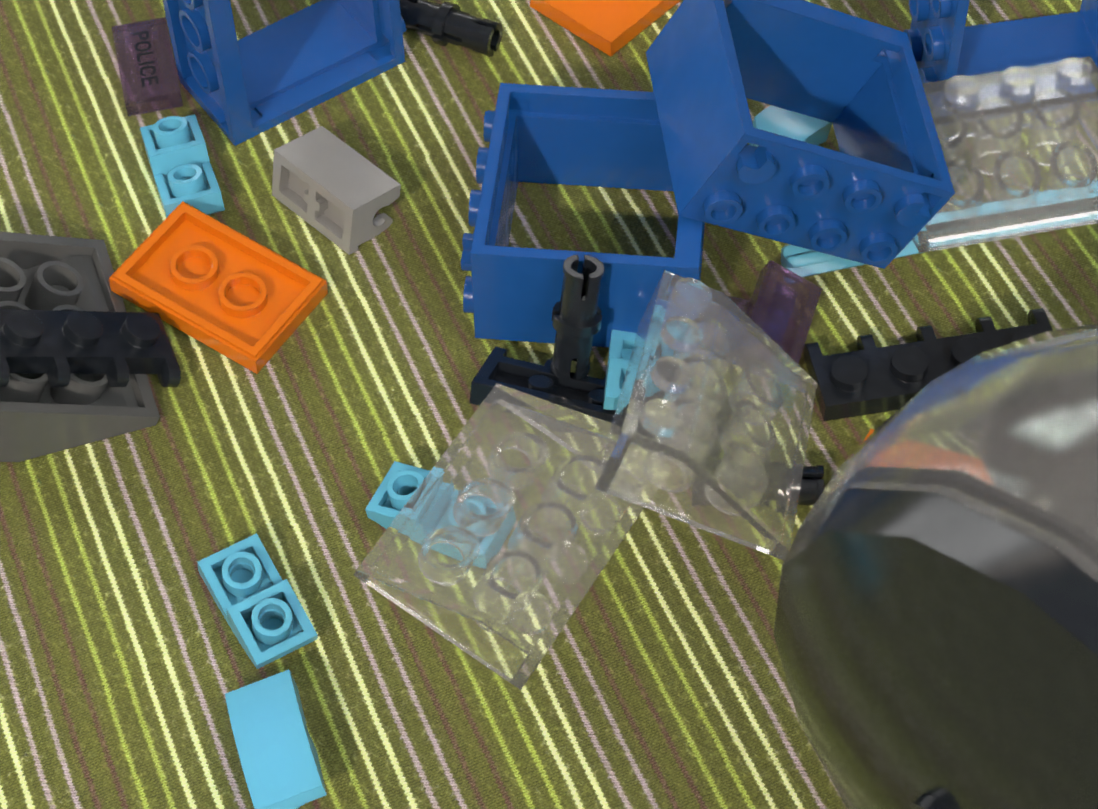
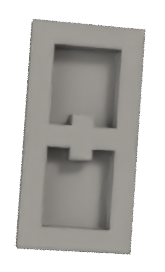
(333, 188)

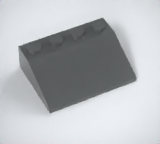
(45, 419)

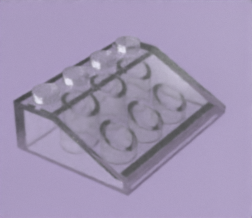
(1016, 152)
(710, 420)
(504, 532)

